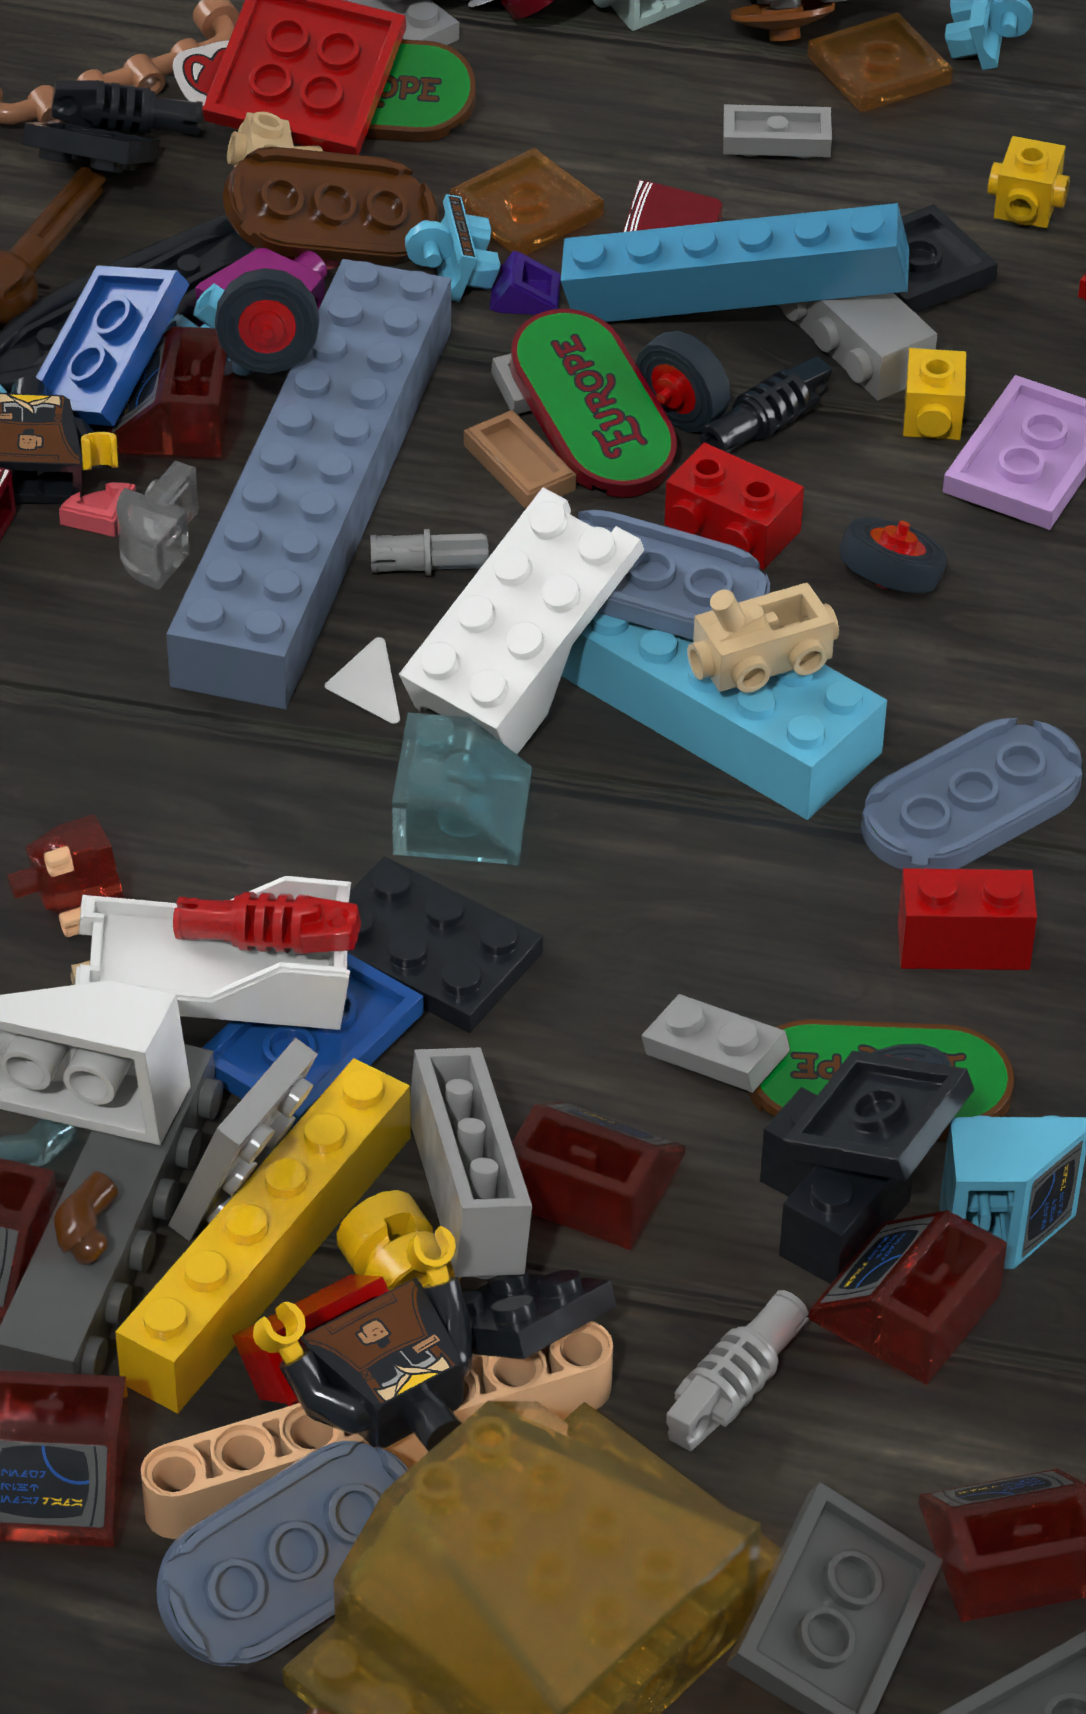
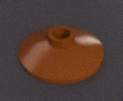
(782, 23)

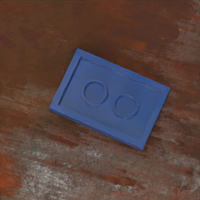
(111, 339)
(372, 1020)

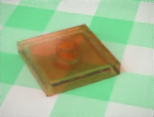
(879, 62)
(529, 201)

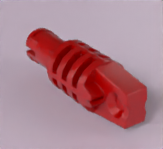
(267, 922)

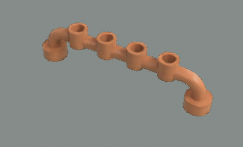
(212, 17)

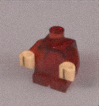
(68, 864)

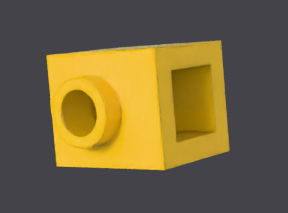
(934, 394)

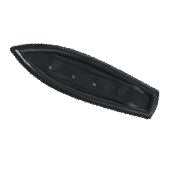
(193, 253)

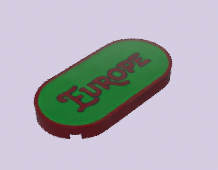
(592, 402)

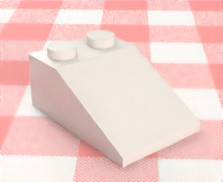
(95, 1057)

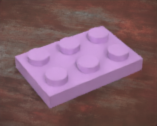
(1024, 454)

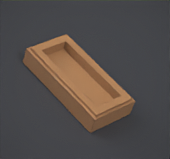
(518, 458)

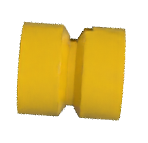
(378, 1235)

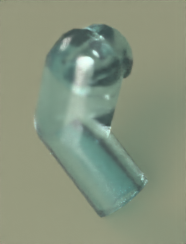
(39, 1144)

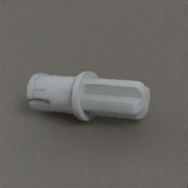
(428, 552)

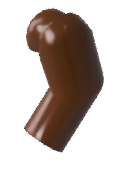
(78, 1216)

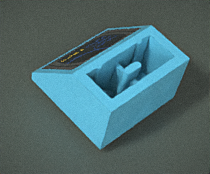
(1014, 1177)

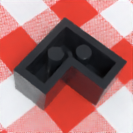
(827, 1208)

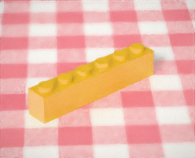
(263, 1235)

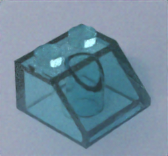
(458, 792)

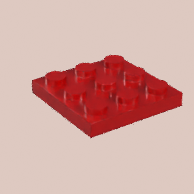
(307, 65)

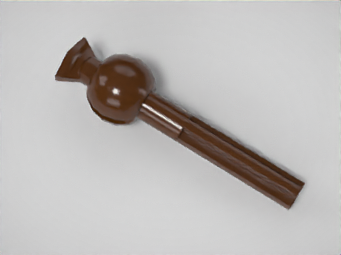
(20, 264)

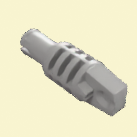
(734, 1371)

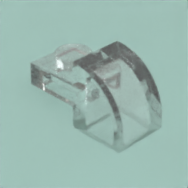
(155, 525)

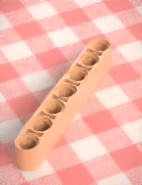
(211, 1462)

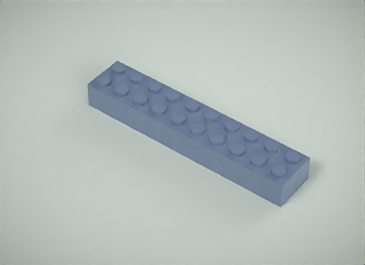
(310, 487)

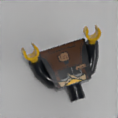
(48, 444)
(387, 1363)

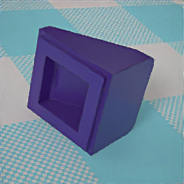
(525, 287)

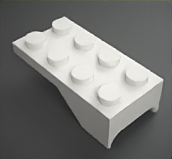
(516, 621)
(212, 977)

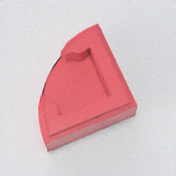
(94, 511)

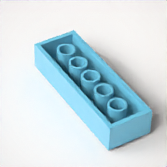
(787, 740)

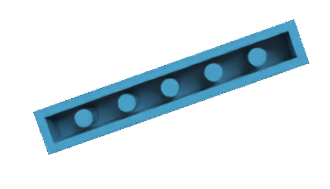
(737, 263)

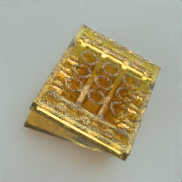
(534, 1578)

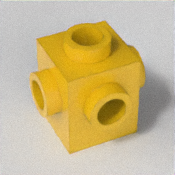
(1029, 182)

